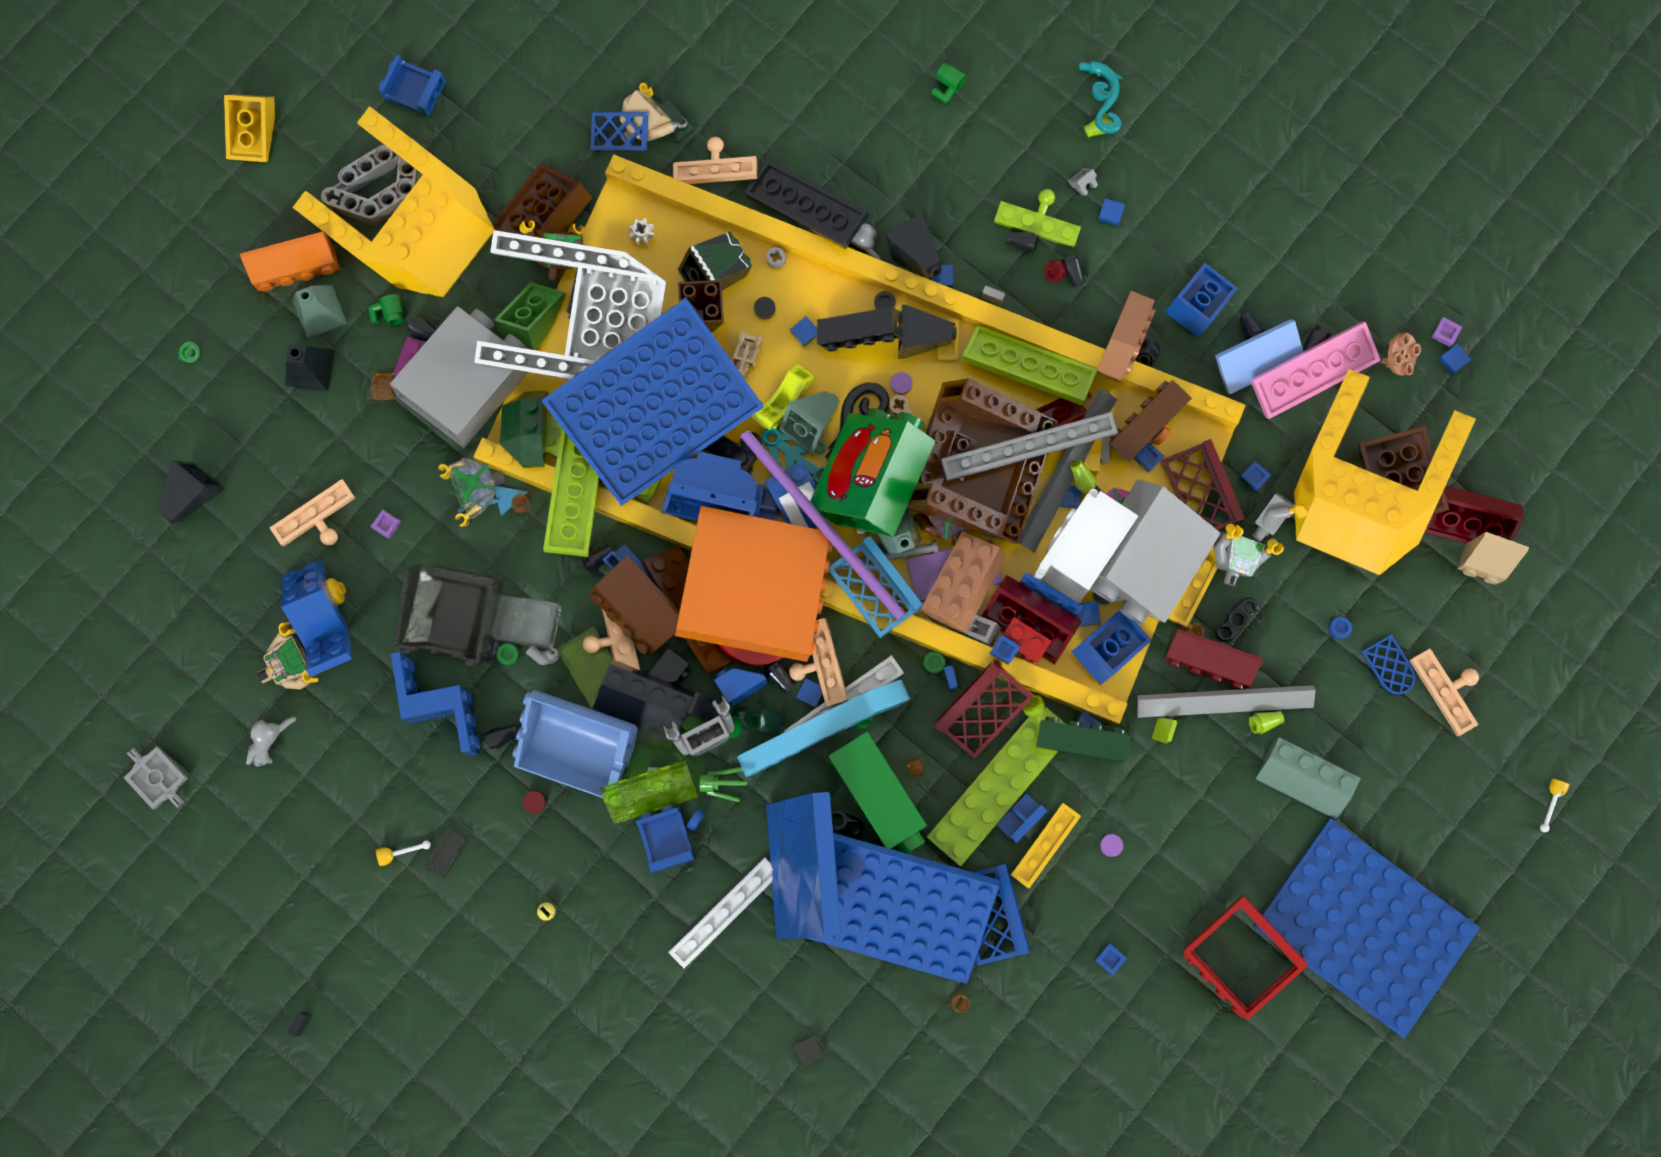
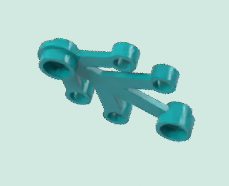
(792, 453)

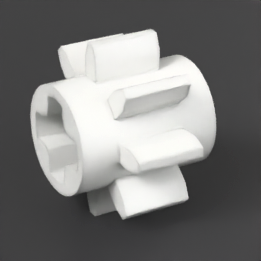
(641, 225)

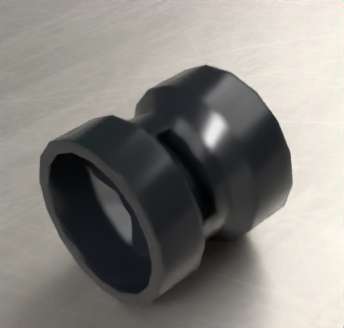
(1148, 352)

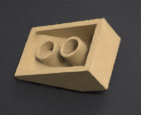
(1491, 557)

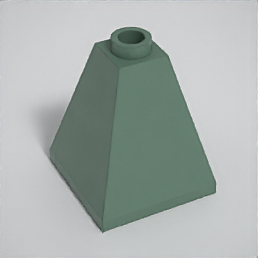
(318, 310)
(808, 419)
(905, 538)

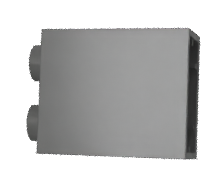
(446, 382)
(1155, 555)

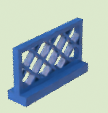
(1012, 915)

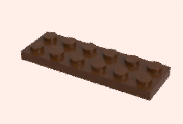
(669, 574)

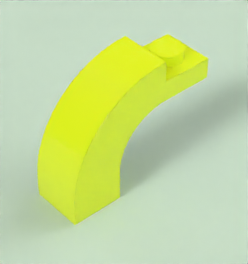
(791, 389)

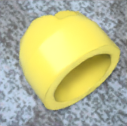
(549, 907)

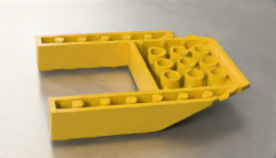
(430, 232)
(1362, 513)

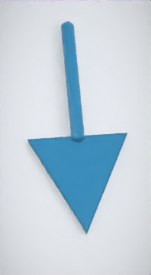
(504, 498)

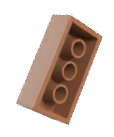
(1127, 336)
(964, 582)

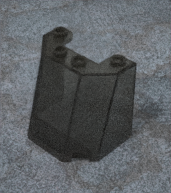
(447, 612)

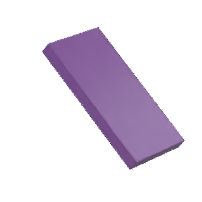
(926, 569)

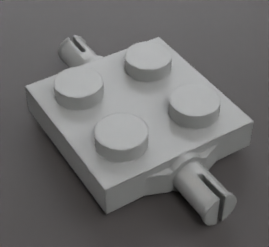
(155, 777)

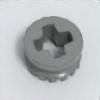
(772, 252)

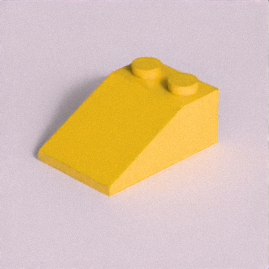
(248, 126)

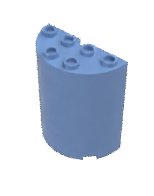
(572, 743)

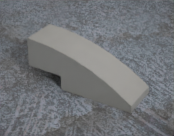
(980, 630)

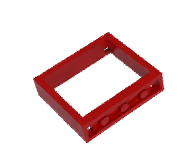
(1222, 989)

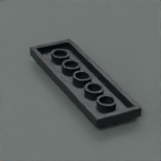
(806, 204)

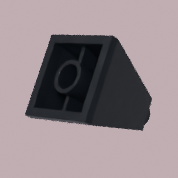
(914, 247)
(923, 332)
(309, 367)
(186, 490)

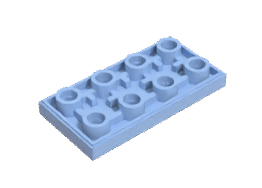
(1258, 355)

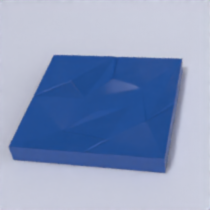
(803, 867)

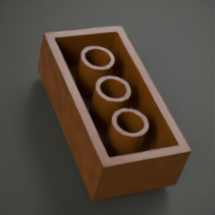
(1150, 420)

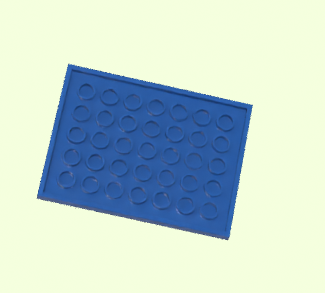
(653, 401)
(910, 909)
(1368, 927)

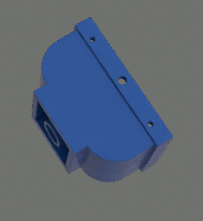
(709, 483)

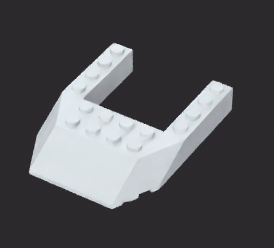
(609, 304)

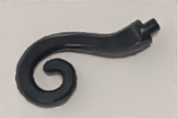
(853, 396)

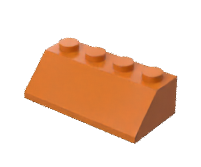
(290, 261)

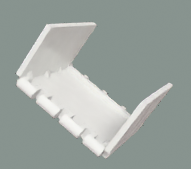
(1085, 544)

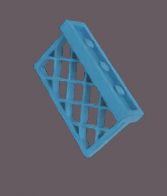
(892, 579)

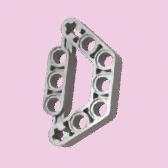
(362, 178)

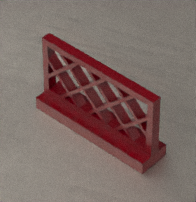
(1219, 478)
(973, 692)

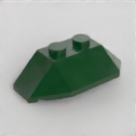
(525, 428)

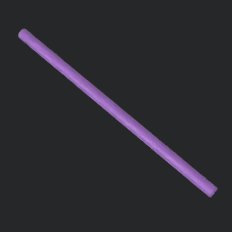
(823, 525)

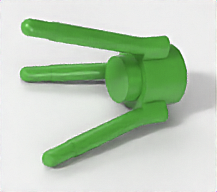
(710, 783)

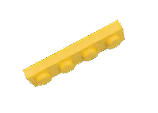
(1194, 592)
(1045, 845)

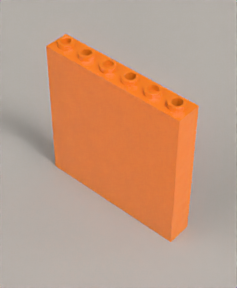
(754, 584)

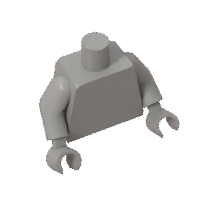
(706, 735)

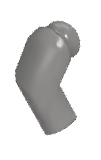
(543, 658)

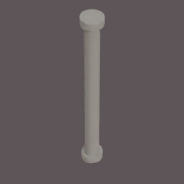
(911, 552)

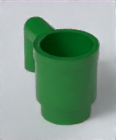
(952, 79)
(390, 307)

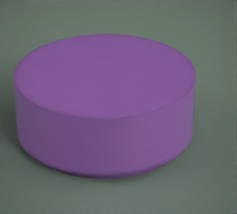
(901, 383)
(1111, 845)

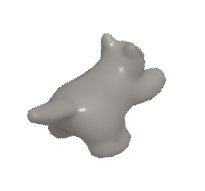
(866, 240)
(263, 736)

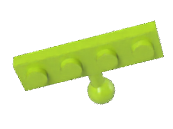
(1037, 222)

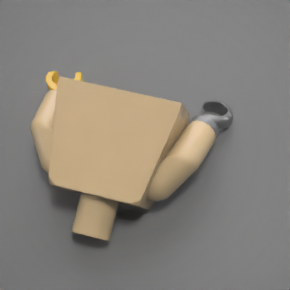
(658, 122)

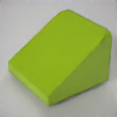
(1164, 730)

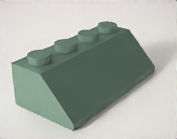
(1307, 778)

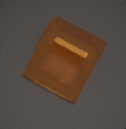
(380, 386)

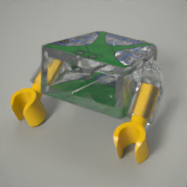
(472, 485)

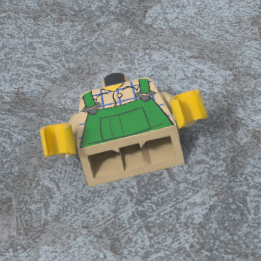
(286, 661)

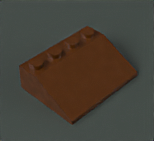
(545, 198)
(1401, 459)
(636, 606)

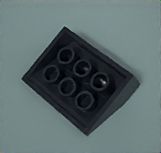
(643, 702)

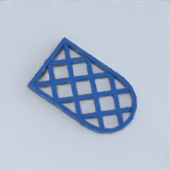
(1380, 677)

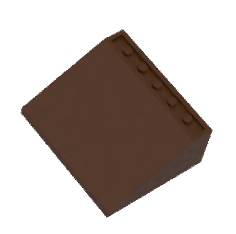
(991, 500)

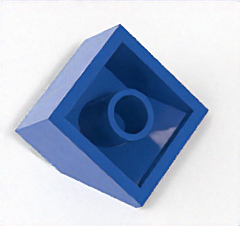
(739, 684)

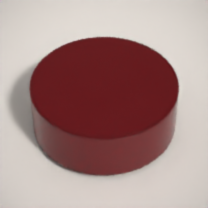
(1055, 271)
(534, 802)

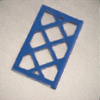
(627, 146)
(1051, 594)

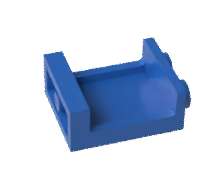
(411, 86)
(665, 839)

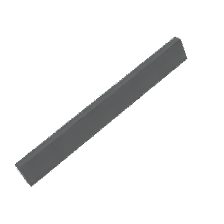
(1061, 479)

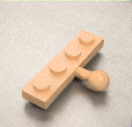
(716, 169)
(313, 514)
(621, 646)
(826, 666)
(1445, 692)

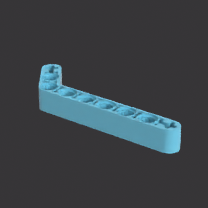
(823, 727)

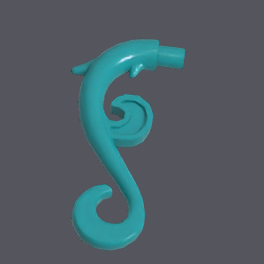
(1099, 92)

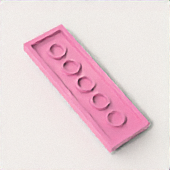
(1315, 370)

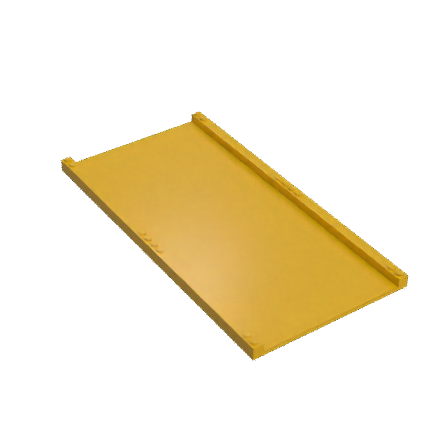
(832, 282)

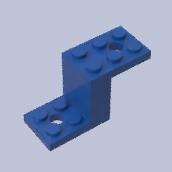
(315, 618)
(435, 703)

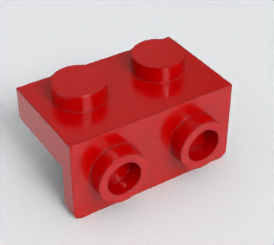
(1032, 642)

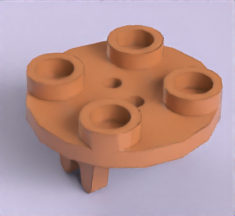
(1402, 354)

